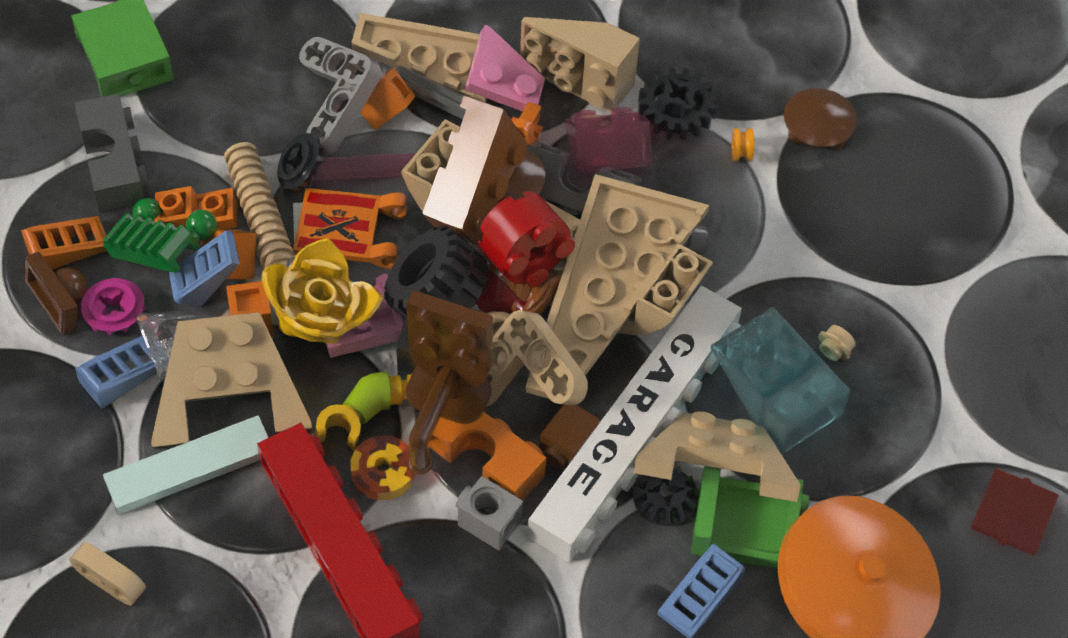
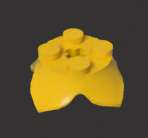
(316, 295)

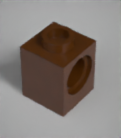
(566, 435)

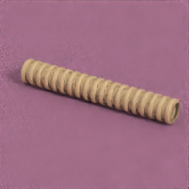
(258, 204)

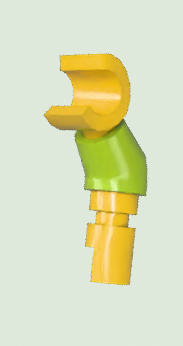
(367, 399)

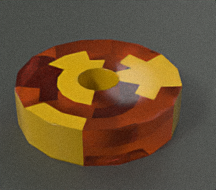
(377, 483)

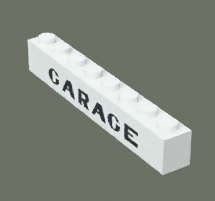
(640, 414)

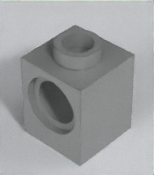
(491, 528)

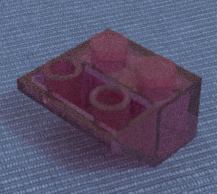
(609, 140)

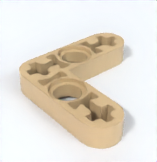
(527, 352)

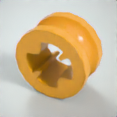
(742, 144)

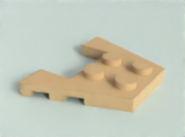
(224, 360)
(723, 445)

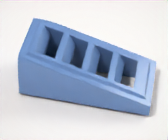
(203, 272)
(116, 386)
(719, 571)

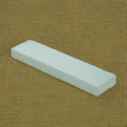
(185, 465)

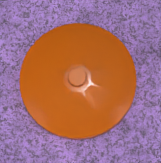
(858, 572)

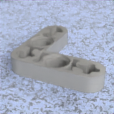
(348, 85)

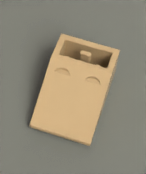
(582, 57)

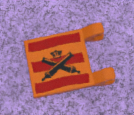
(349, 223)

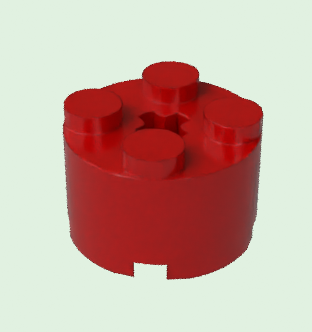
(525, 239)

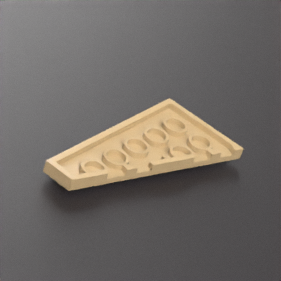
(616, 254)

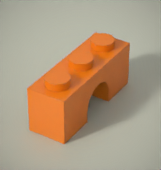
(514, 463)

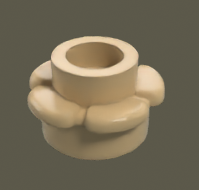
(836, 343)

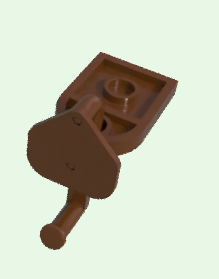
(452, 362)

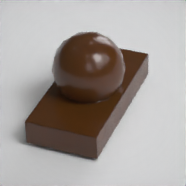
(56, 291)

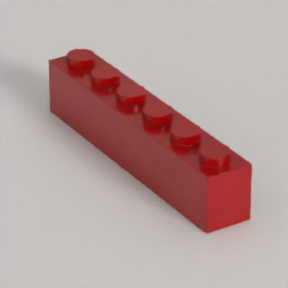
(336, 536)

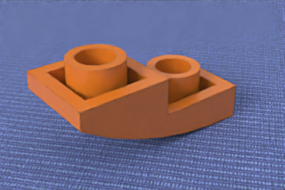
(181, 202)

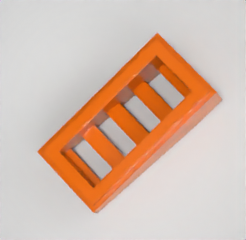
(49, 234)

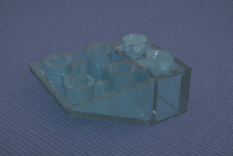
(780, 379)

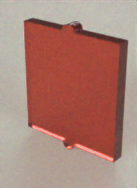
(1014, 511)

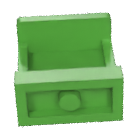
(123, 47)
(741, 520)

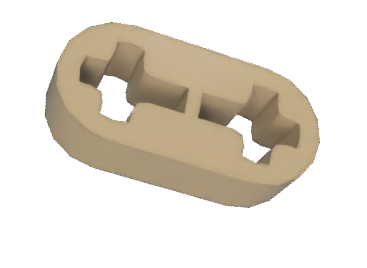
(107, 573)

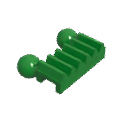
(155, 244)

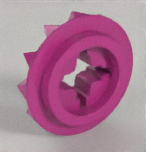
(111, 292)

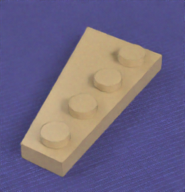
(425, 49)

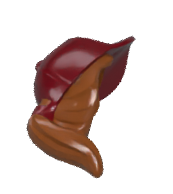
(508, 297)

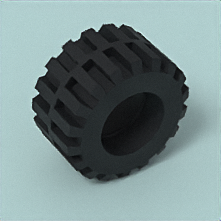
(439, 266)

